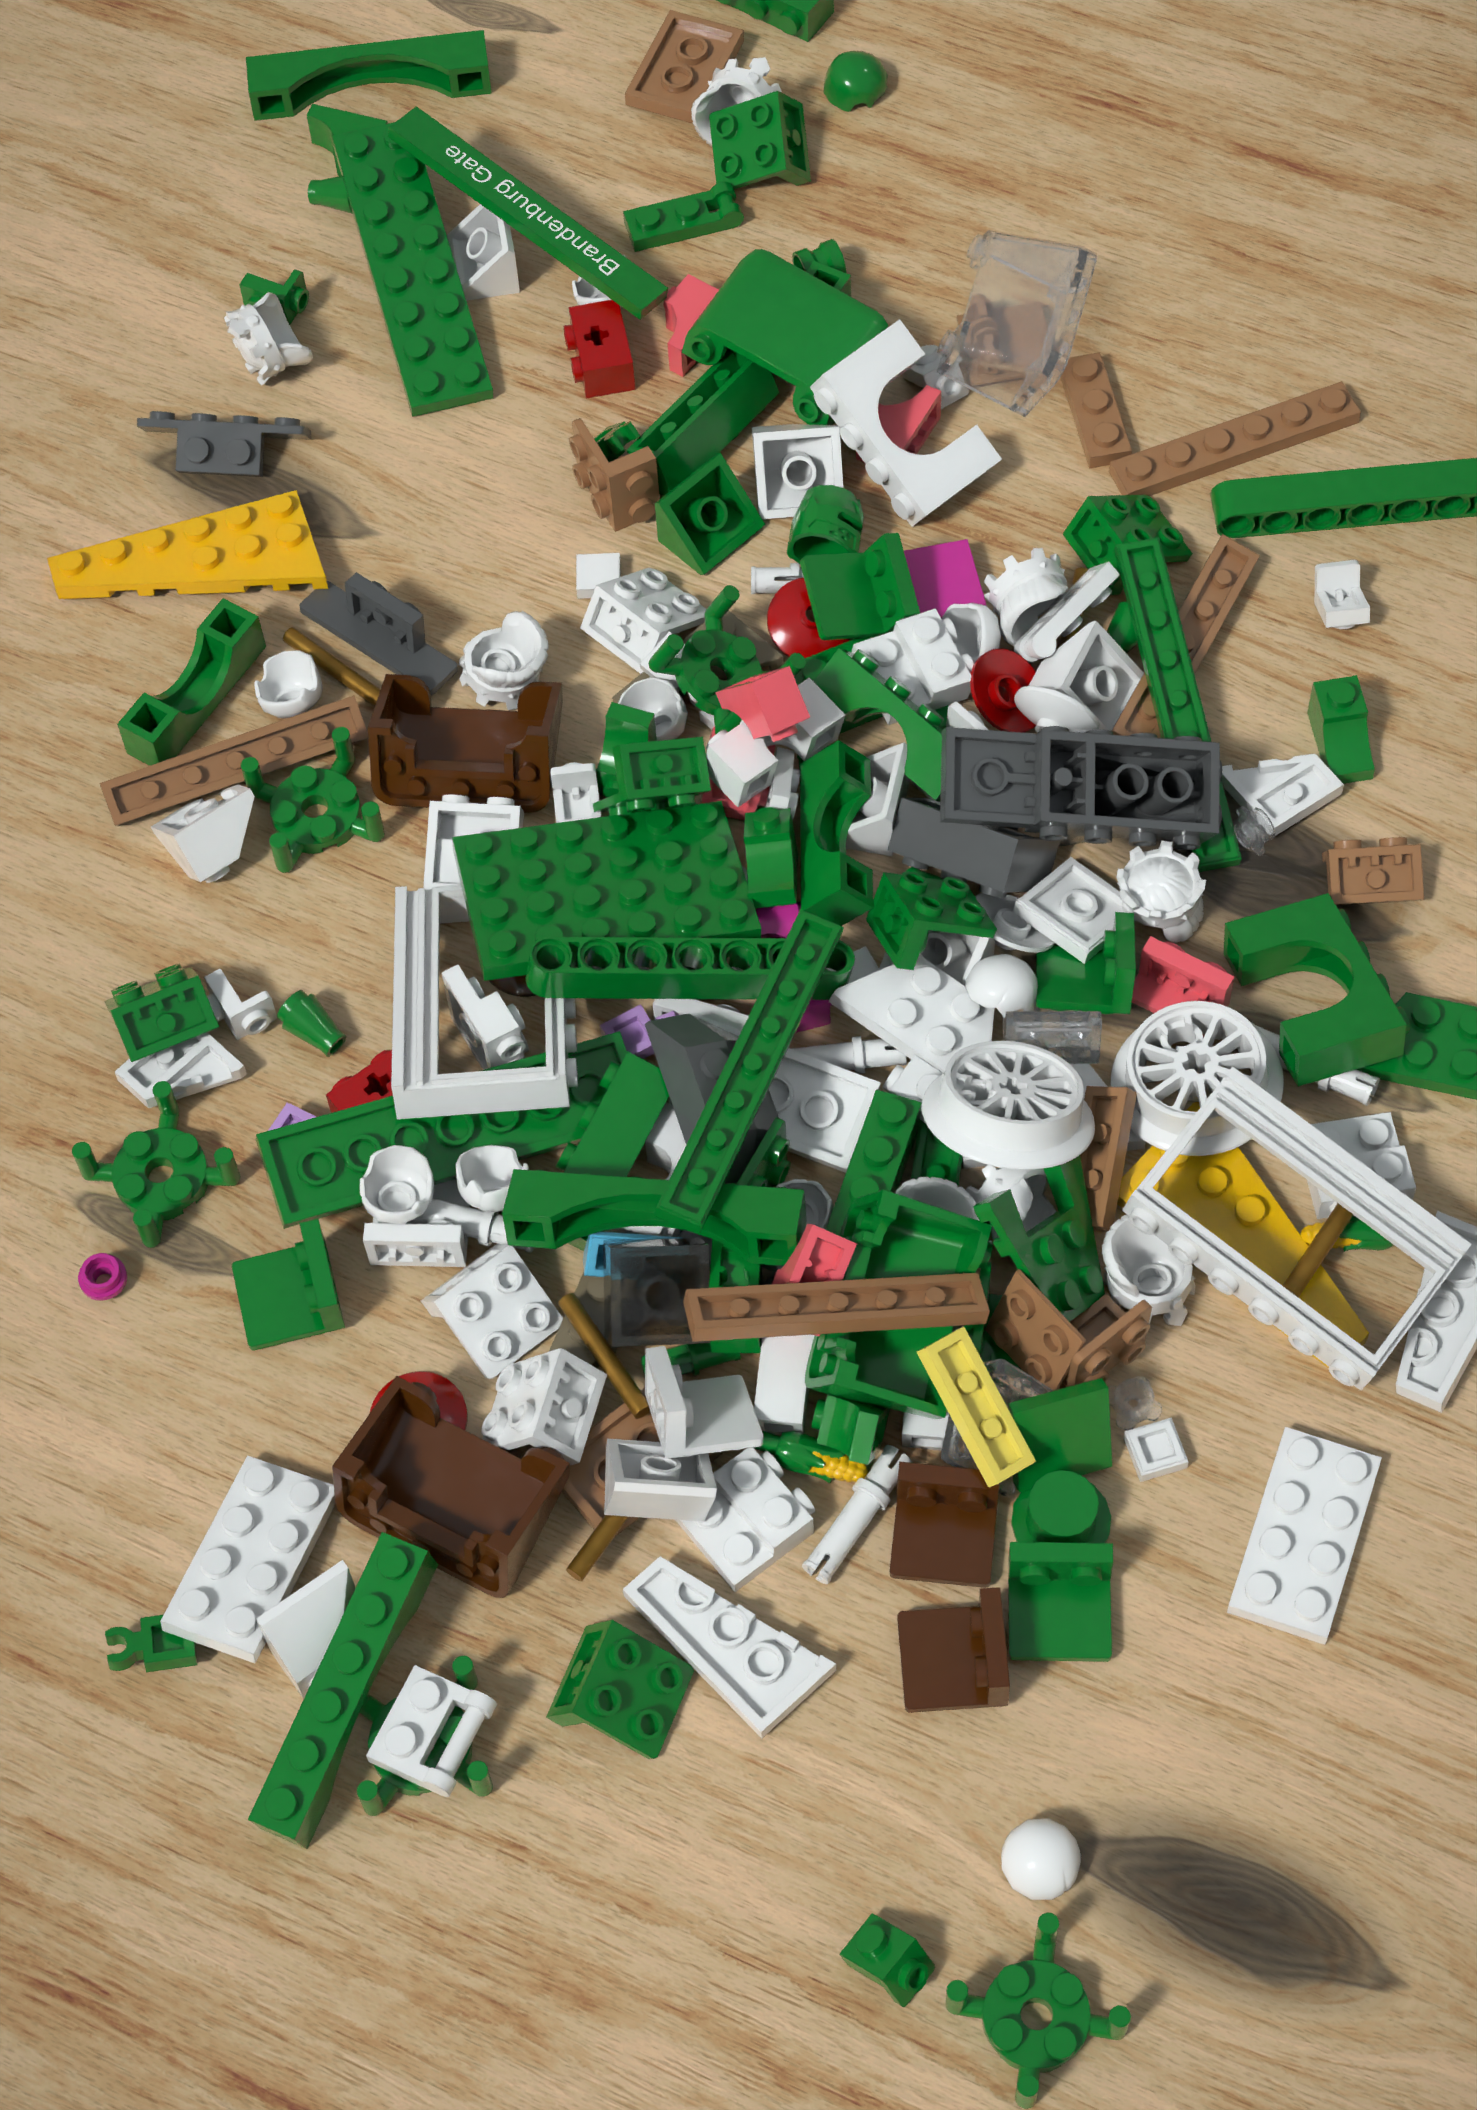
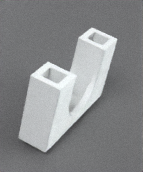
(911, 480)
(783, 1396)

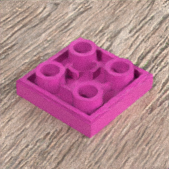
(944, 576)

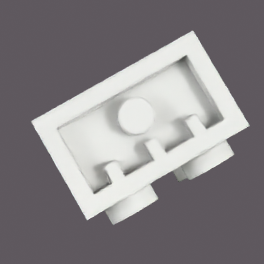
(637, 612)
(412, 1244)
(495, 1309)
(545, 1404)
(698, 1413)

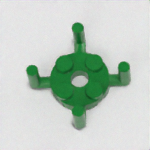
(716, 648)
(310, 787)
(154, 1148)
(472, 1776)
(1041, 1983)

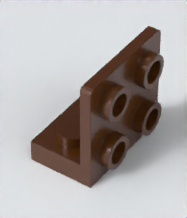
(943, 1525)
(955, 1656)

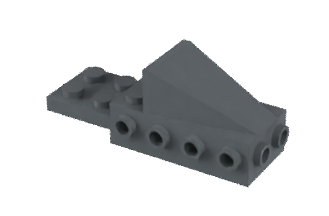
(1083, 785)

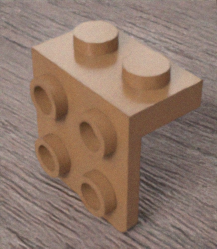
(620, 489)
(1109, 1337)

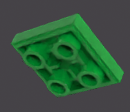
(1065, 1431)

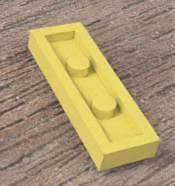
(976, 1407)

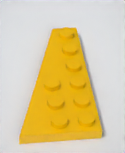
(201, 555)
(1241, 1211)

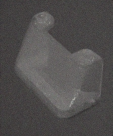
(1018, 318)

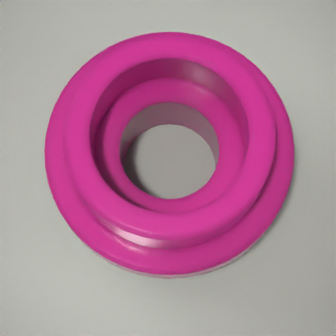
(96, 1266)

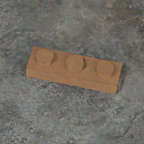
(1095, 410)
(1106, 1154)

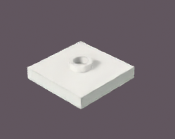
(1071, 909)

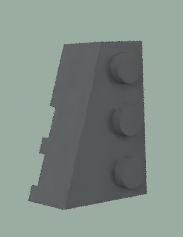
(985, 854)

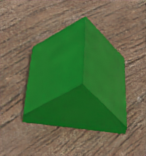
(706, 516)

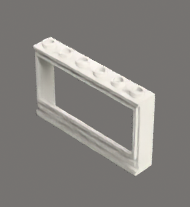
(415, 1077)
(1336, 1175)

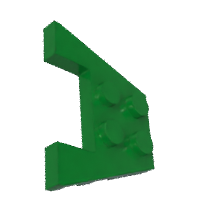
(1059, 1251)

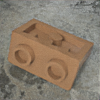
(1374, 873)

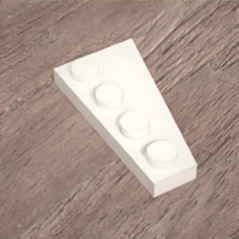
(1444, 1332)
(740, 1657)

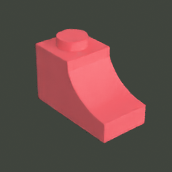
(682, 309)
(911, 421)
(767, 703)
(817, 1258)

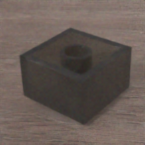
(647, 1289)

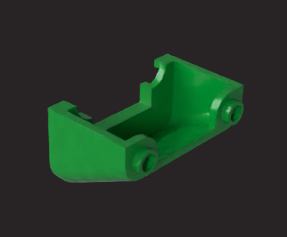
(784, 325)
(895, 1240)

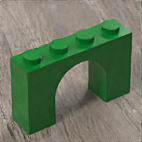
(1319, 940)

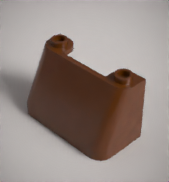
(465, 752)
(446, 1489)

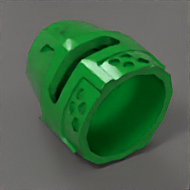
(826, 523)

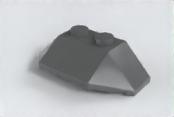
(691, 1060)

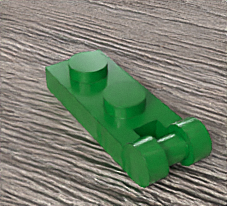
(683, 218)

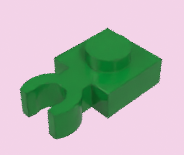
(615, 438)
(151, 1644)

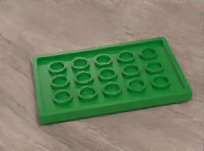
(603, 878)

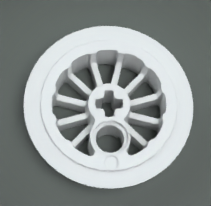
(1192, 1071)
(1010, 1106)

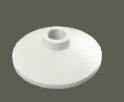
(1052, 708)
(1012, 930)

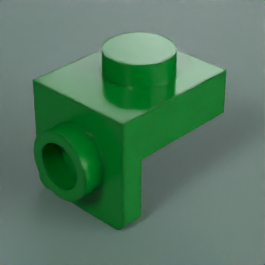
(292, 295)
(889, 1959)

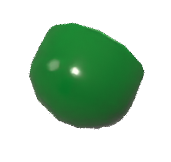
(855, 79)

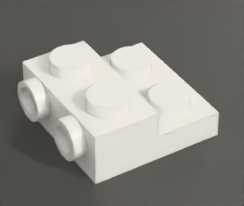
(922, 658)
(458, 817)
(484, 1022)
(1376, 1145)
(751, 1518)

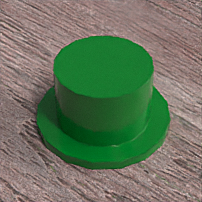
(1061, 1510)

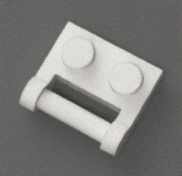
(417, 1723)

